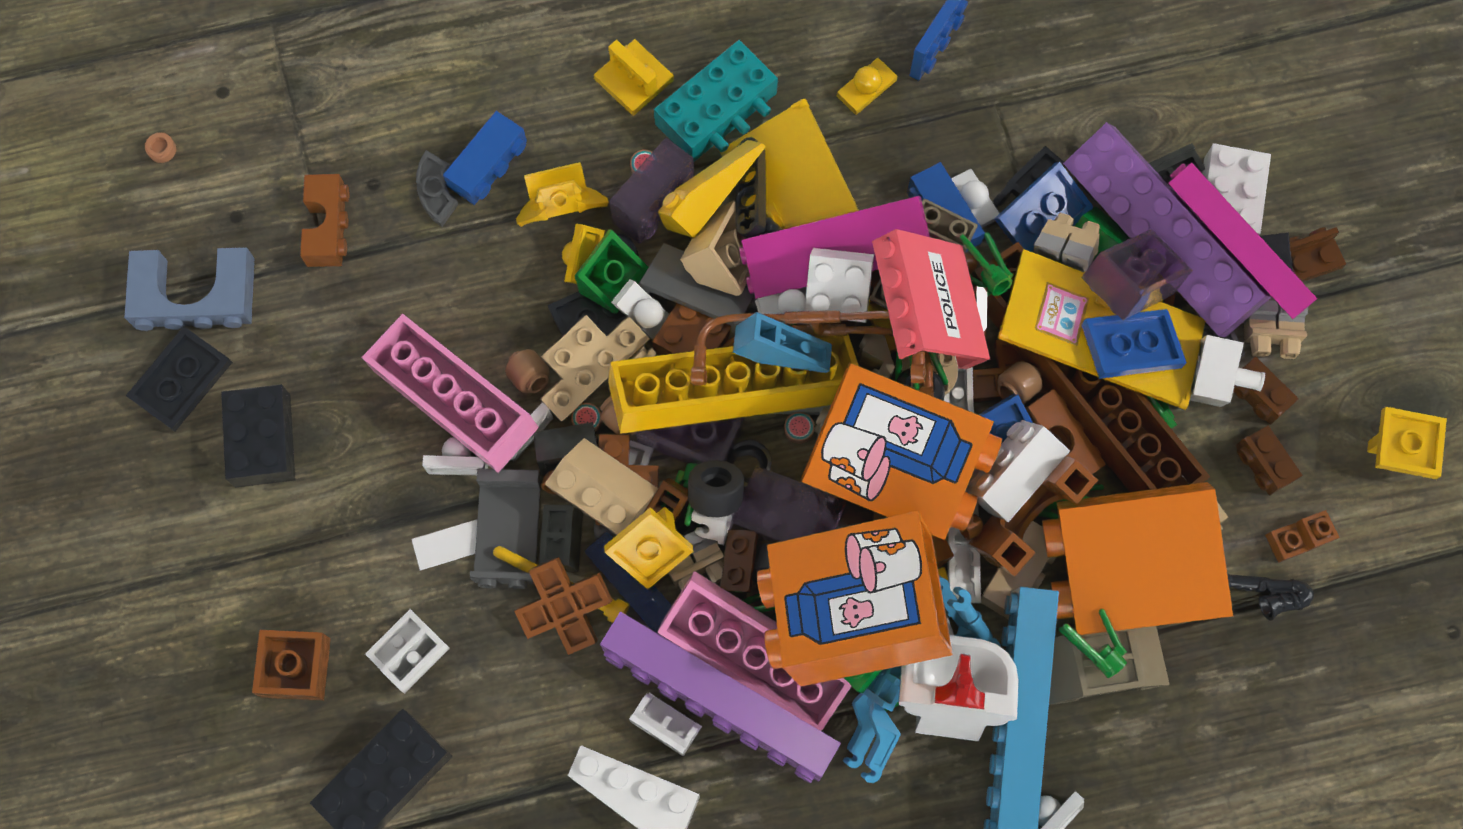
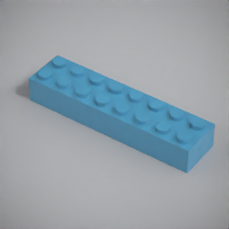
(1022, 742)

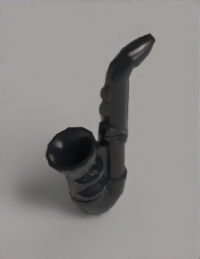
(1283, 594)

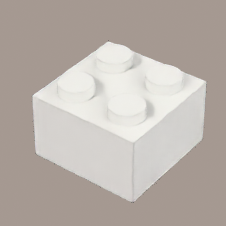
(839, 281)

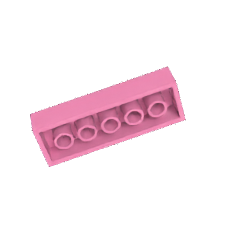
(450, 393)
(732, 639)

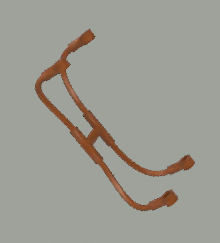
(921, 363)

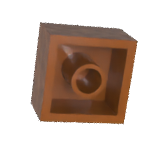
(682, 330)
(291, 665)

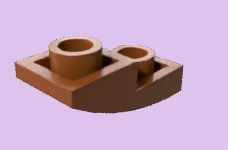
(1302, 536)

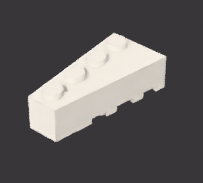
(632, 793)

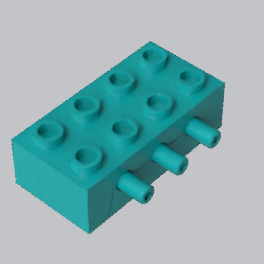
(717, 101)

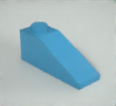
(780, 345)

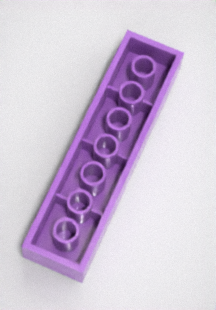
(1143, 201)
(720, 697)

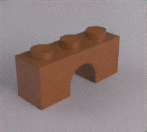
(325, 243)
(1052, 413)

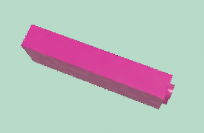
(1241, 240)
(782, 257)

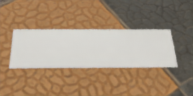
(445, 545)

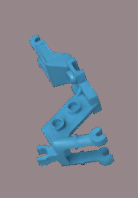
(886, 689)

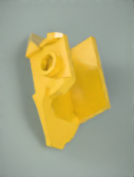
(558, 193)

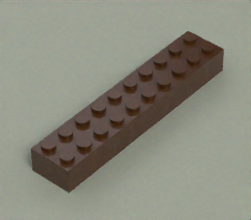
(1114, 418)

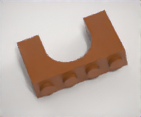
(1003, 541)

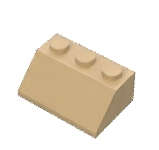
(715, 255)
(601, 486)

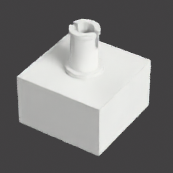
(1219, 372)

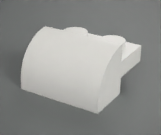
(407, 651)

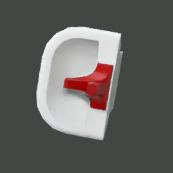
(961, 691)

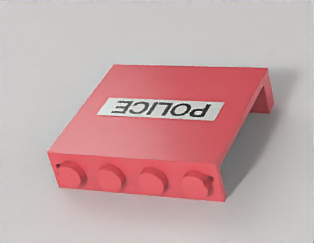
(930, 297)

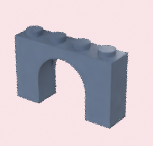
(226, 304)

